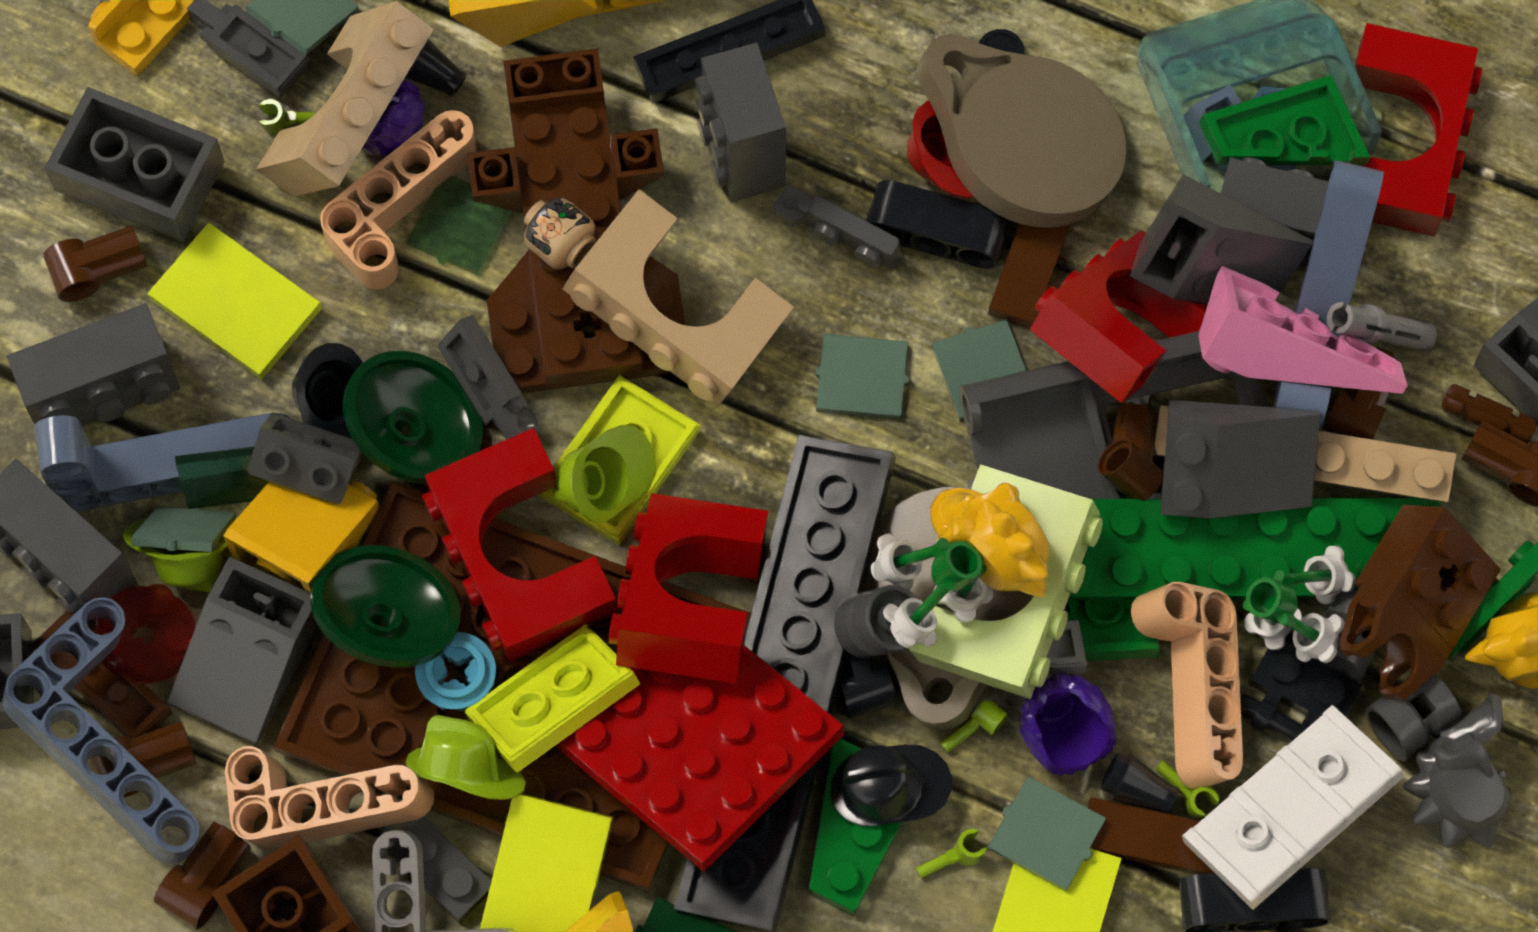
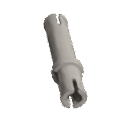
(1374, 325)

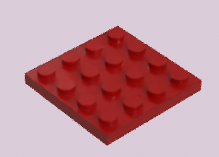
(704, 752)

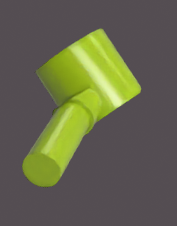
(283, 117)
(987, 715)
(1189, 794)
(954, 855)

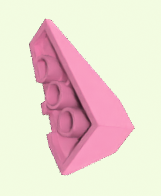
(1266, 340)

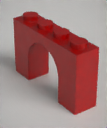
(1438, 80)
(1095, 336)
(520, 612)
(675, 635)

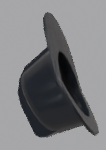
(321, 386)
(891, 785)

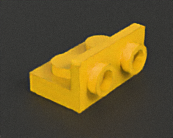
(137, 29)

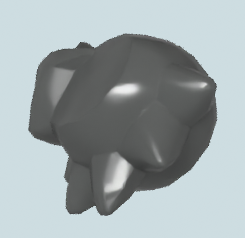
(1460, 782)

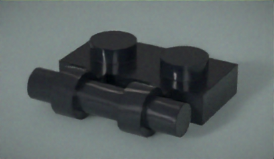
(1298, 684)

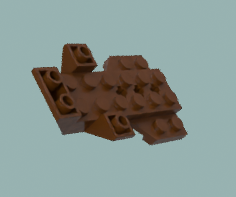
(569, 154)

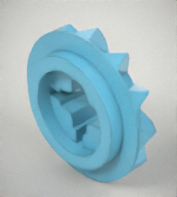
(479, 674)

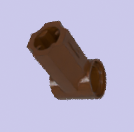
(81, 266)
(1358, 411)
(1129, 458)
(1506, 460)
(157, 751)
(189, 886)

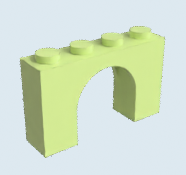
(1015, 649)

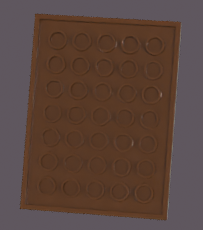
(373, 716)

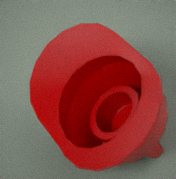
(929, 153)

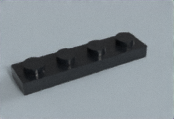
(774, 27)

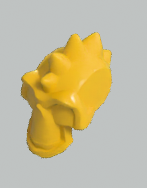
(1002, 533)
(1512, 642)

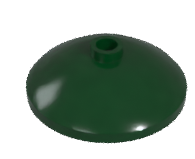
(419, 400)
(385, 606)

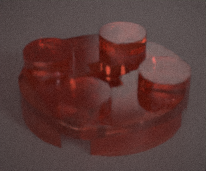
(174, 627)

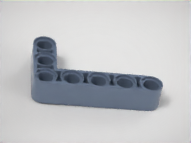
(1334, 264)
(128, 468)
(91, 737)

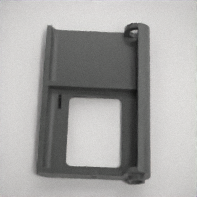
(1053, 419)

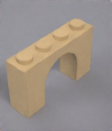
(377, 53)
(613, 288)

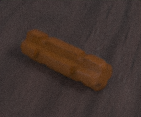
(1482, 408)

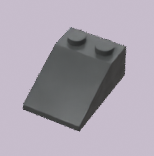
(1237, 459)

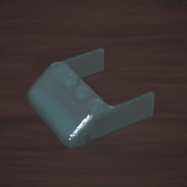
(1238, 49)

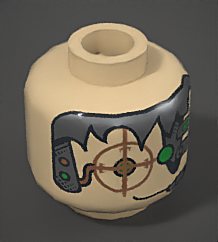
(559, 232)

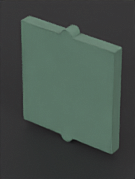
(302, 22)
(977, 357)
(862, 376)
(183, 529)
(1046, 833)

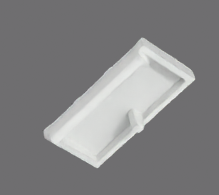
(1293, 807)

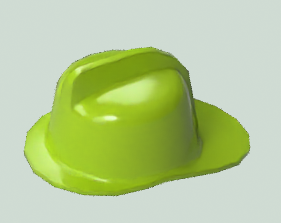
(606, 474)
(182, 567)
(464, 758)

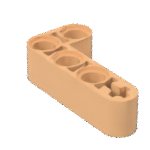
(446, 136)
(1204, 677)
(330, 795)

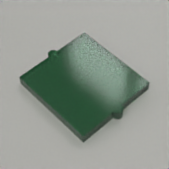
(457, 227)
(217, 478)

